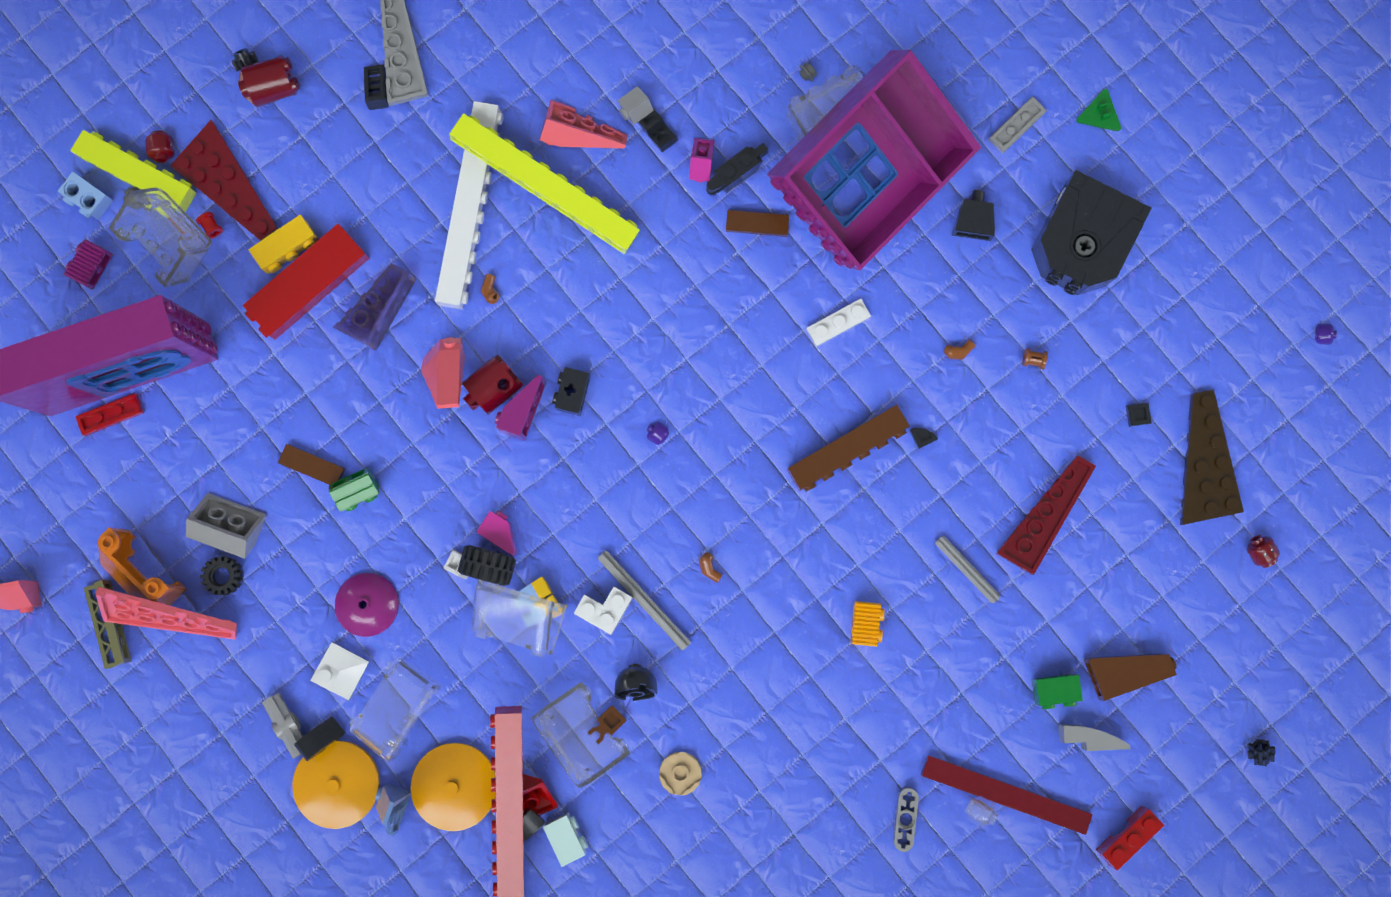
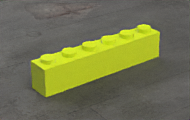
(130, 169)

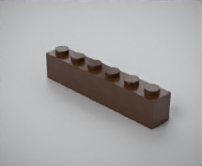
(847, 448)

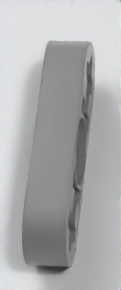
(898, 834)

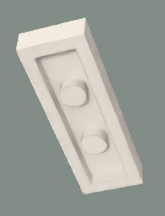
(838, 322)

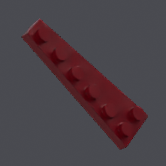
(1039, 528)

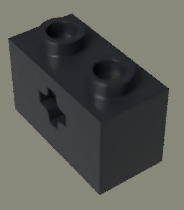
(579, 381)

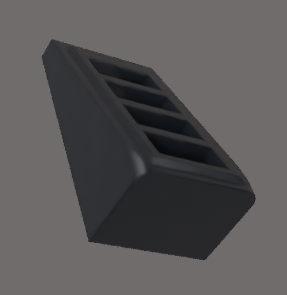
(375, 100)

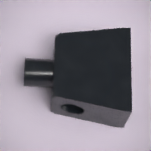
(975, 218)

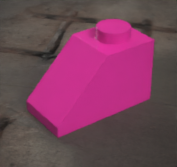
(701, 160)
(498, 531)

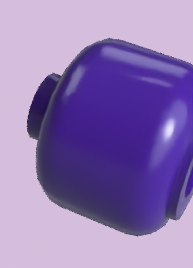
(1325, 334)
(657, 433)

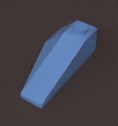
(392, 806)

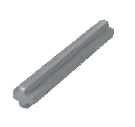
(967, 569)

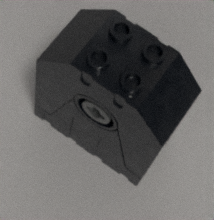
(1087, 235)

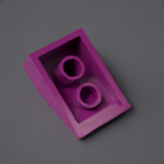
(520, 411)

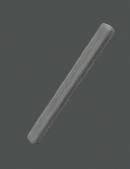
(644, 600)

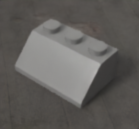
(225, 525)

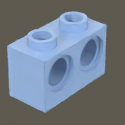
(84, 197)

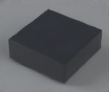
(1138, 414)

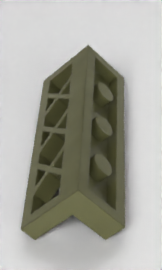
(114, 631)

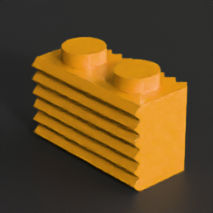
(866, 624)

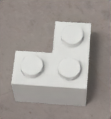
(605, 615)

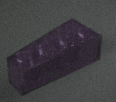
(377, 308)

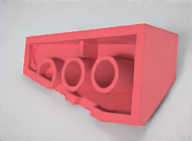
(569, 129)
(444, 372)
(20, 596)

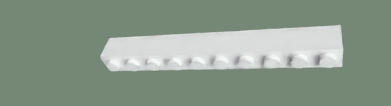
(466, 218)

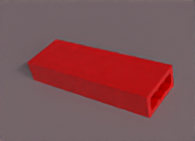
(305, 282)

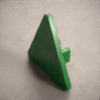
(1100, 113)

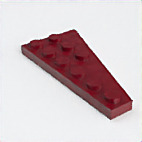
(218, 175)

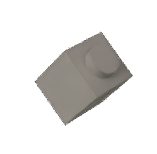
(635, 105)

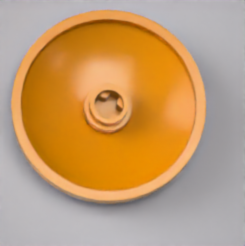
(336, 785)
(453, 786)

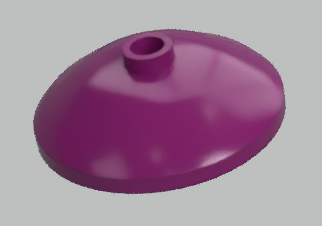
(380, 609)

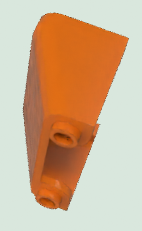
(114, 552)

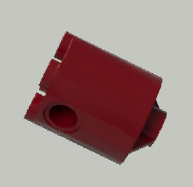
(268, 81)
(491, 385)

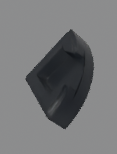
(922, 437)

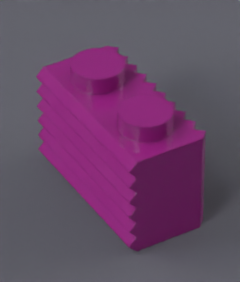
(88, 264)

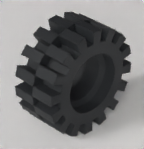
(209, 575)

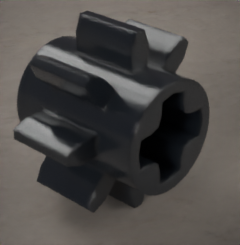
(243, 58)
(1261, 752)

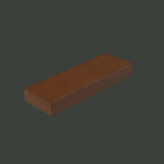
(757, 223)
(310, 465)

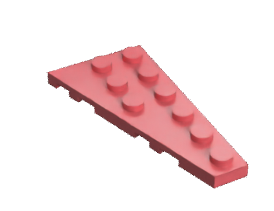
(140, 612)

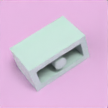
(565, 839)

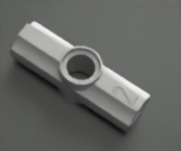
(285, 723)

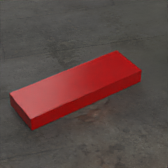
(109, 414)

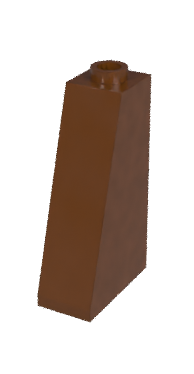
(1123, 674)

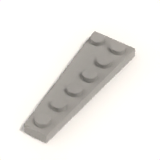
(402, 63)

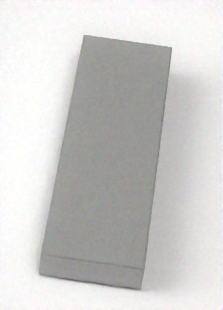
(1017, 125)

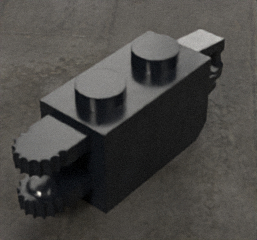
(736, 170)

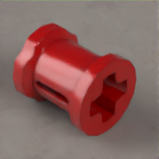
(209, 225)

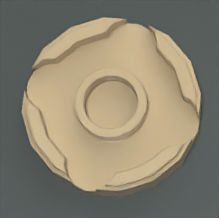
(680, 773)

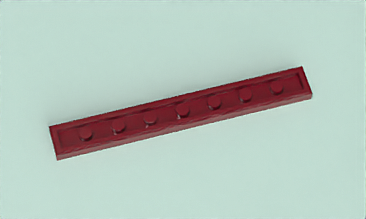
(1006, 794)

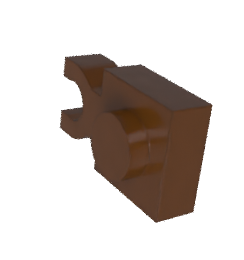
(609, 722)

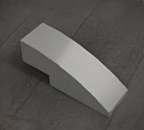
(1090, 738)

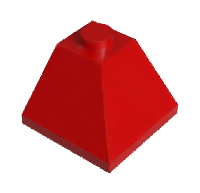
(537, 795)

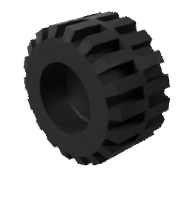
(486, 565)

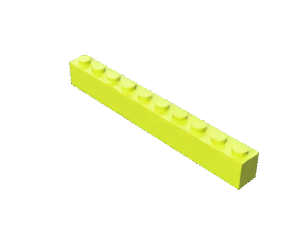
(544, 183)

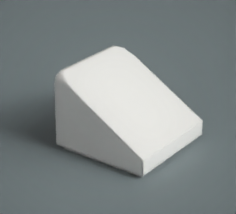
(453, 563)

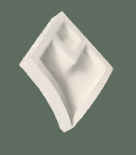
(340, 671)

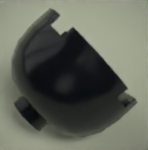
(635, 683)

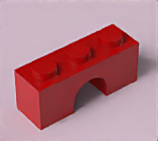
(1140, 829)

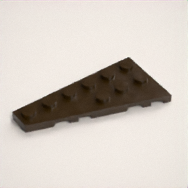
(1208, 470)

